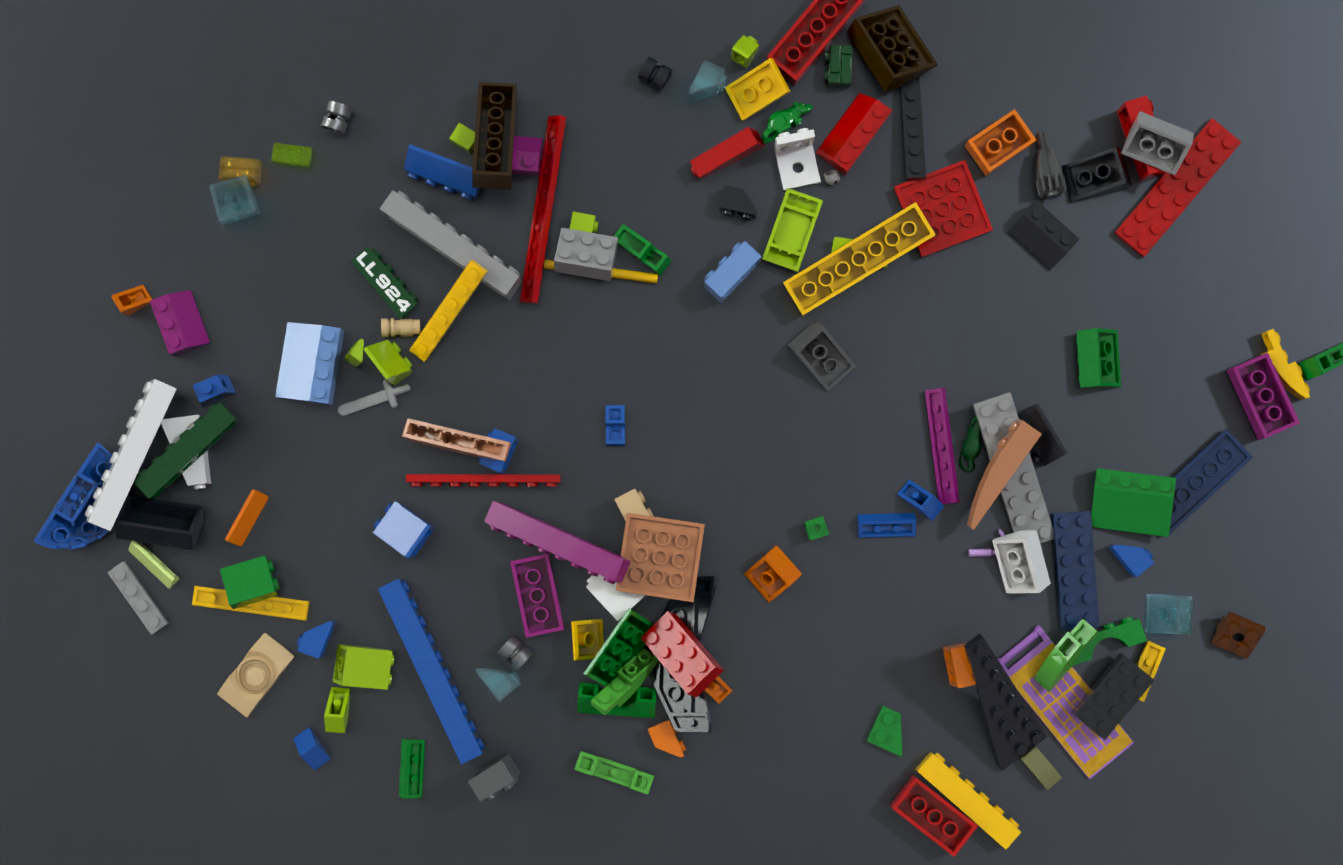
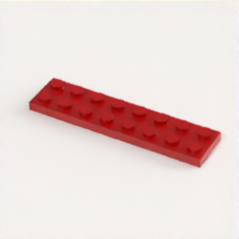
(1175, 192)

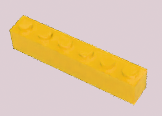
(968, 800)

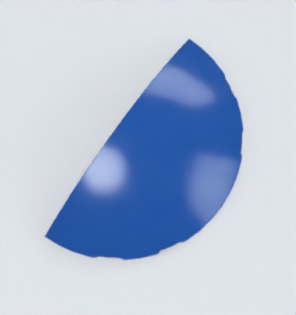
(67, 523)

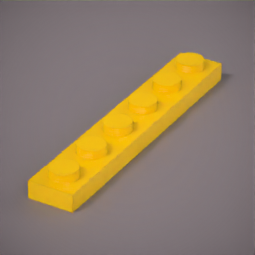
(448, 310)

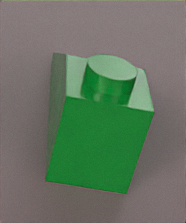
(1322, 362)

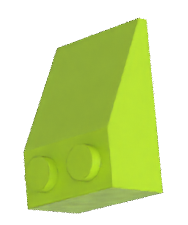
(389, 361)

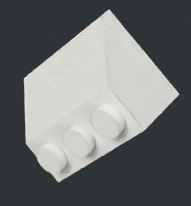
(1021, 562)

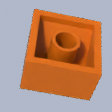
(773, 574)

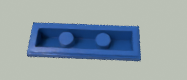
(886, 525)

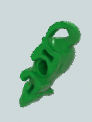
(782, 120)

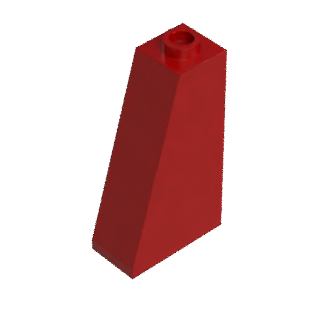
(727, 153)

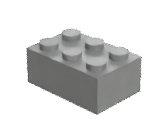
(585, 254)

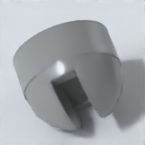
(832, 176)

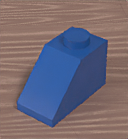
(921, 500)
(1134, 559)
(316, 640)

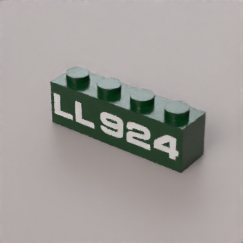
(384, 282)

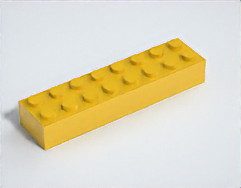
(859, 258)

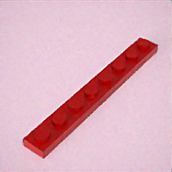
(475, 479)

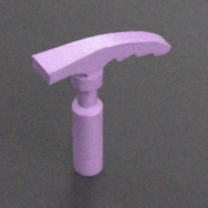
(984, 552)

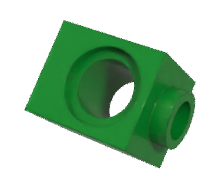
(816, 528)

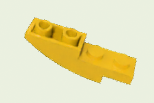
(1289, 373)

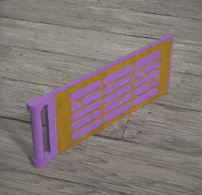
(1055, 707)

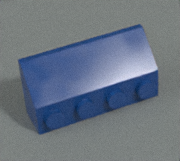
(440, 171)

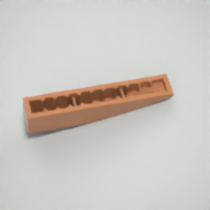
(455, 440)
(1002, 466)

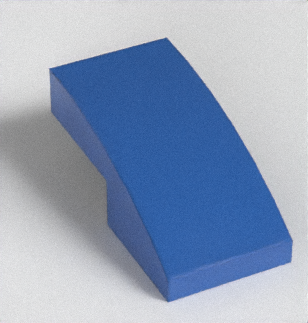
(615, 425)

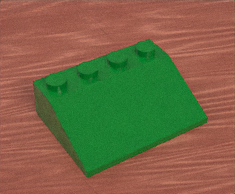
(1133, 502)
(619, 647)

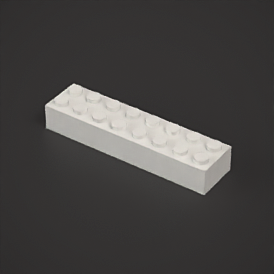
(130, 454)

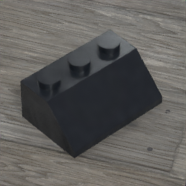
(1043, 235)
(1048, 446)

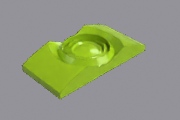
(792, 230)

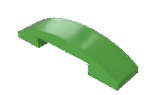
(614, 772)

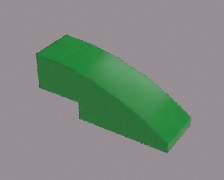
(642, 250)

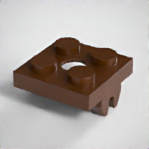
(1237, 624)

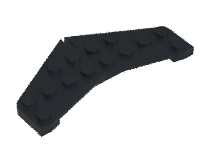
(686, 711)

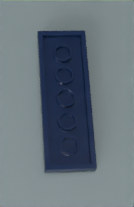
(1206, 475)
(1075, 569)

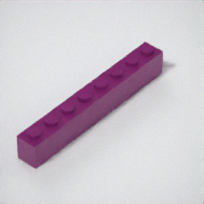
(558, 542)

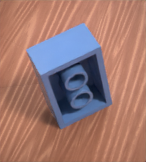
(732, 271)

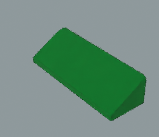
(411, 768)

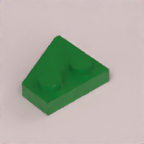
(887, 731)

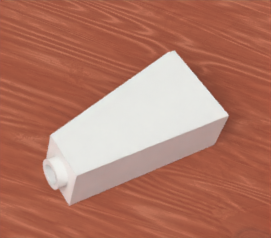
(199, 472)

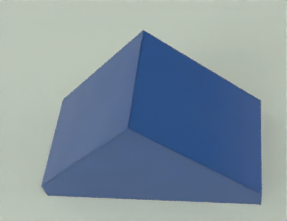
(311, 749)

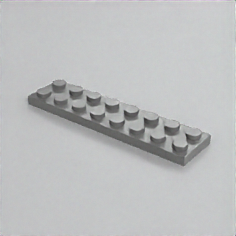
(1022, 492)

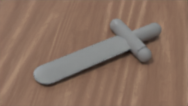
(374, 399)

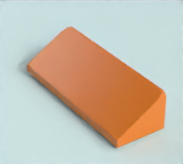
(247, 517)

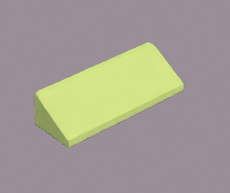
(153, 564)

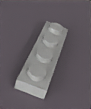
(138, 598)

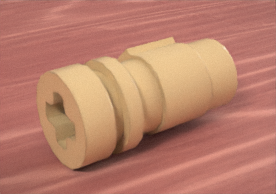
(401, 327)

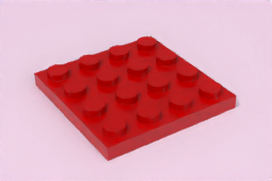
(949, 205)

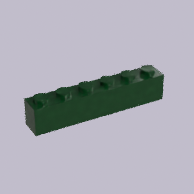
(186, 450)

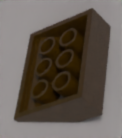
(891, 47)

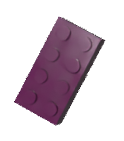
(1263, 396)
(537, 595)

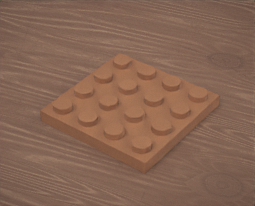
(662, 557)

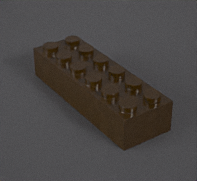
(494, 136)

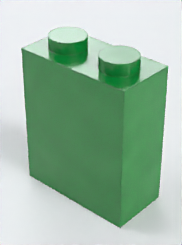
(249, 582)

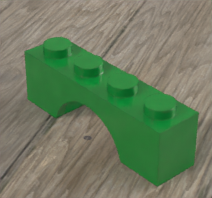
(1128, 633)
(640, 704)

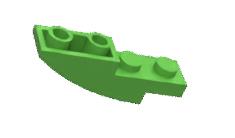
(1064, 654)
(626, 683)

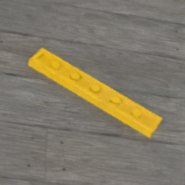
(272, 606)

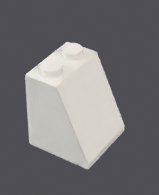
(614, 601)

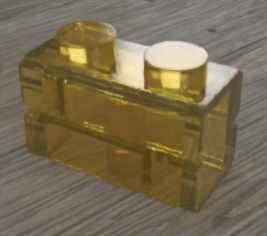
(235, 167)

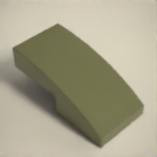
(1041, 768)

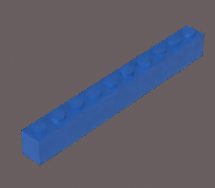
(431, 671)

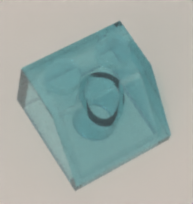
(707, 82)
(234, 200)
(1169, 614)
(499, 681)

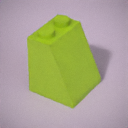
(363, 667)

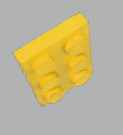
(757, 89)

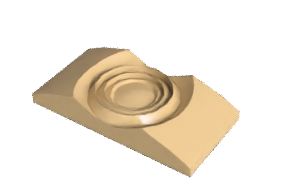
(255, 674)

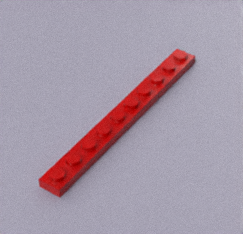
(542, 209)

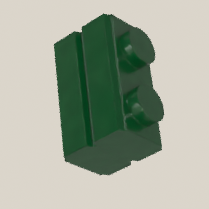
(839, 66)

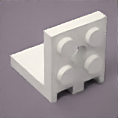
(796, 149)

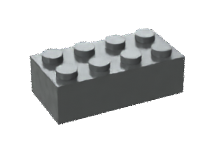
(494, 778)

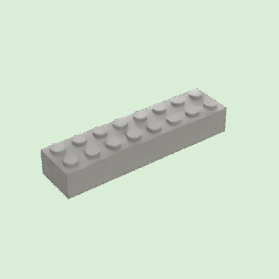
(448, 242)

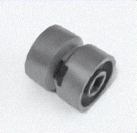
(336, 116)
(514, 653)

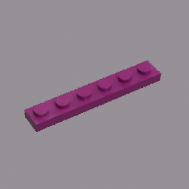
(942, 446)

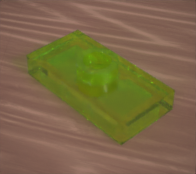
(292, 154)

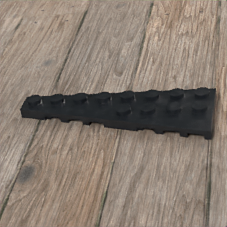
(1005, 713)

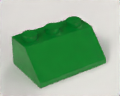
(1098, 358)

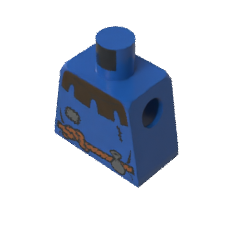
(213, 390)

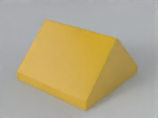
(587, 638)

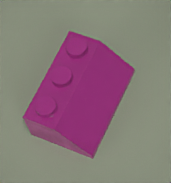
(527, 155)
(180, 322)

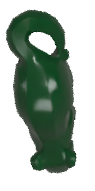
(971, 446)

